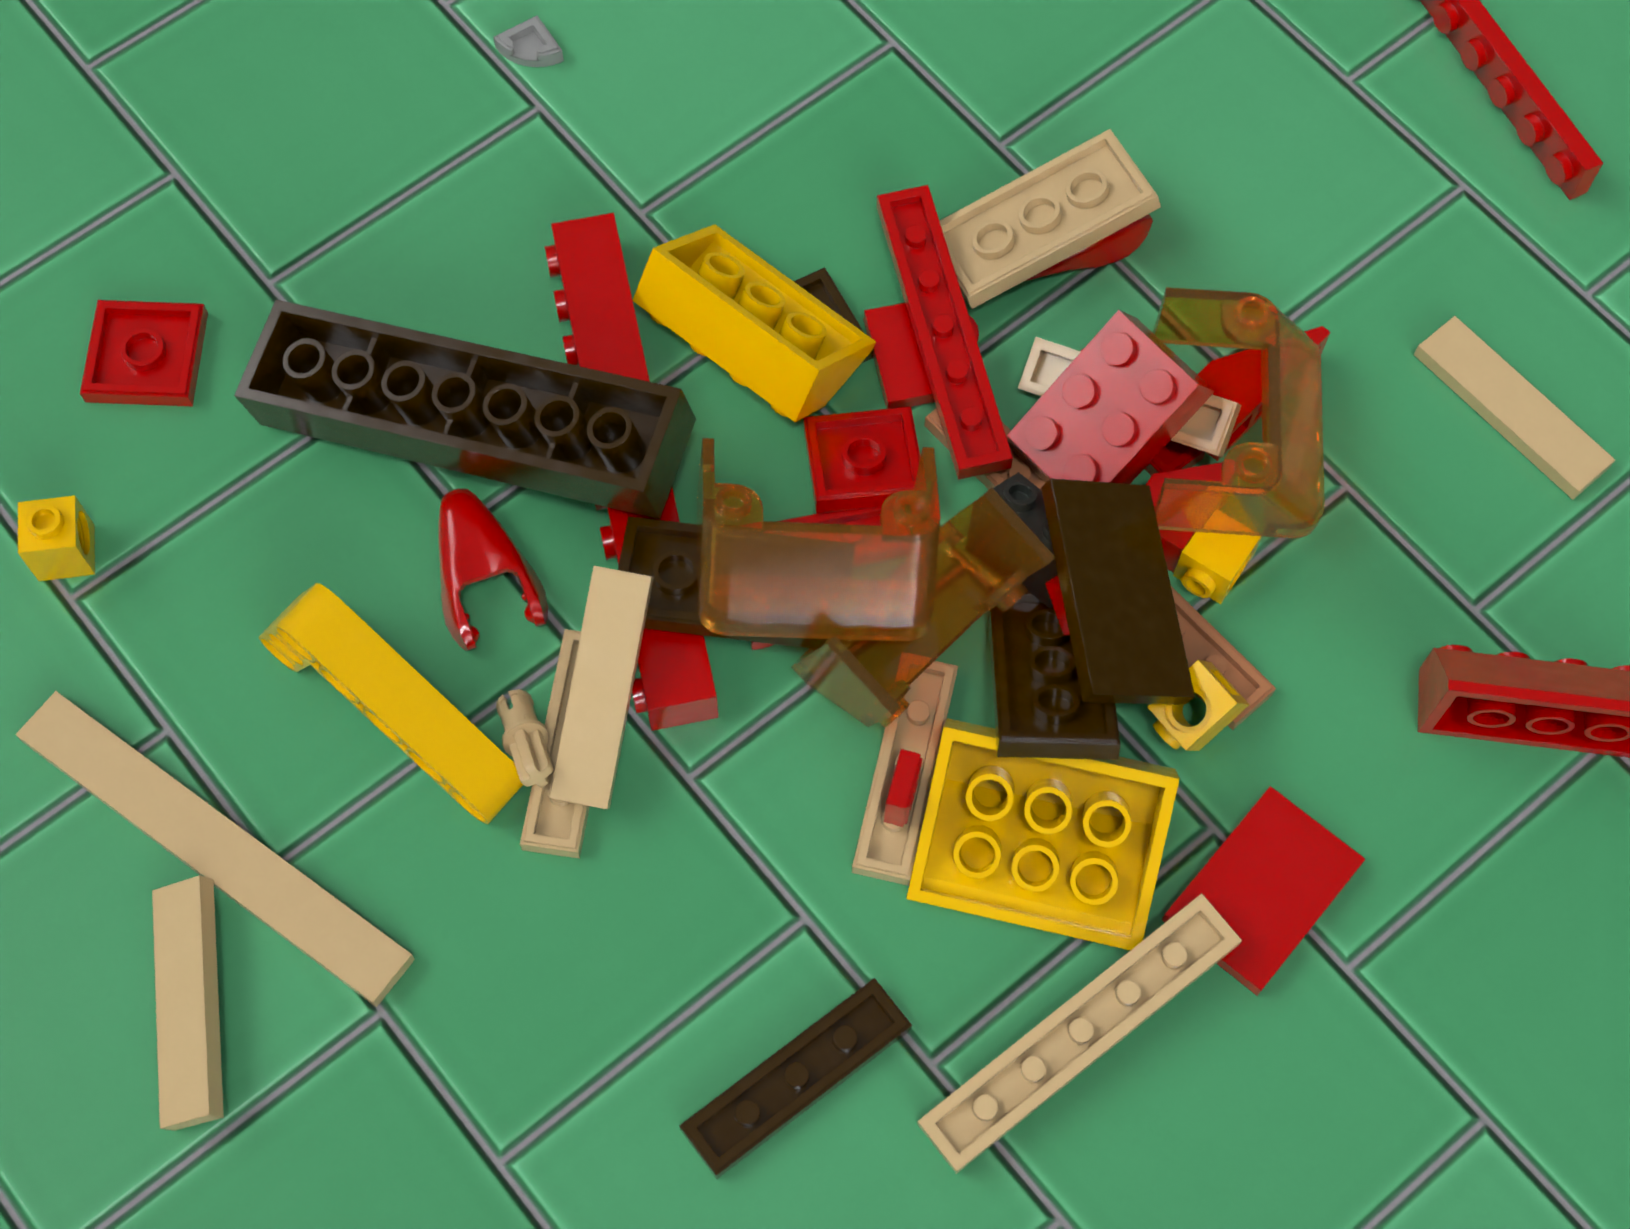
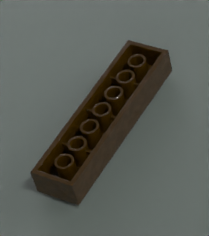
(468, 408)

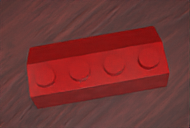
(1525, 701)

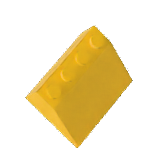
(1043, 838)

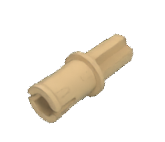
(525, 738)

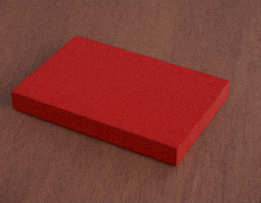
(1271, 885)

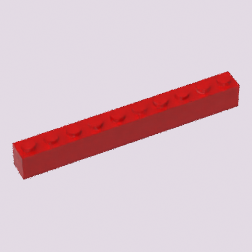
(605, 337)

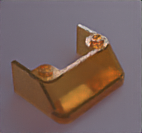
(1266, 485)
(979, 566)
(816, 576)

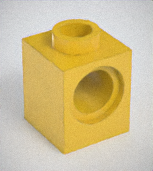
(56, 538)
(1214, 563)
(1222, 707)

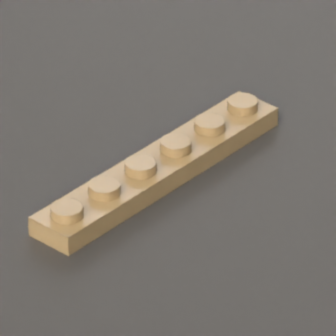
(1078, 1033)

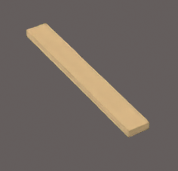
(217, 849)

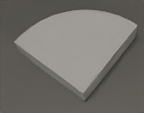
(529, 44)

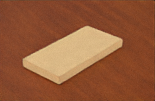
(1046, 217)

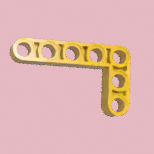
(395, 698)

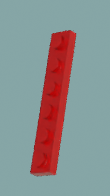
(1518, 92)
(944, 333)

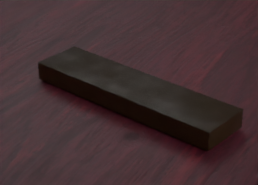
(795, 1078)

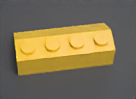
(751, 320)

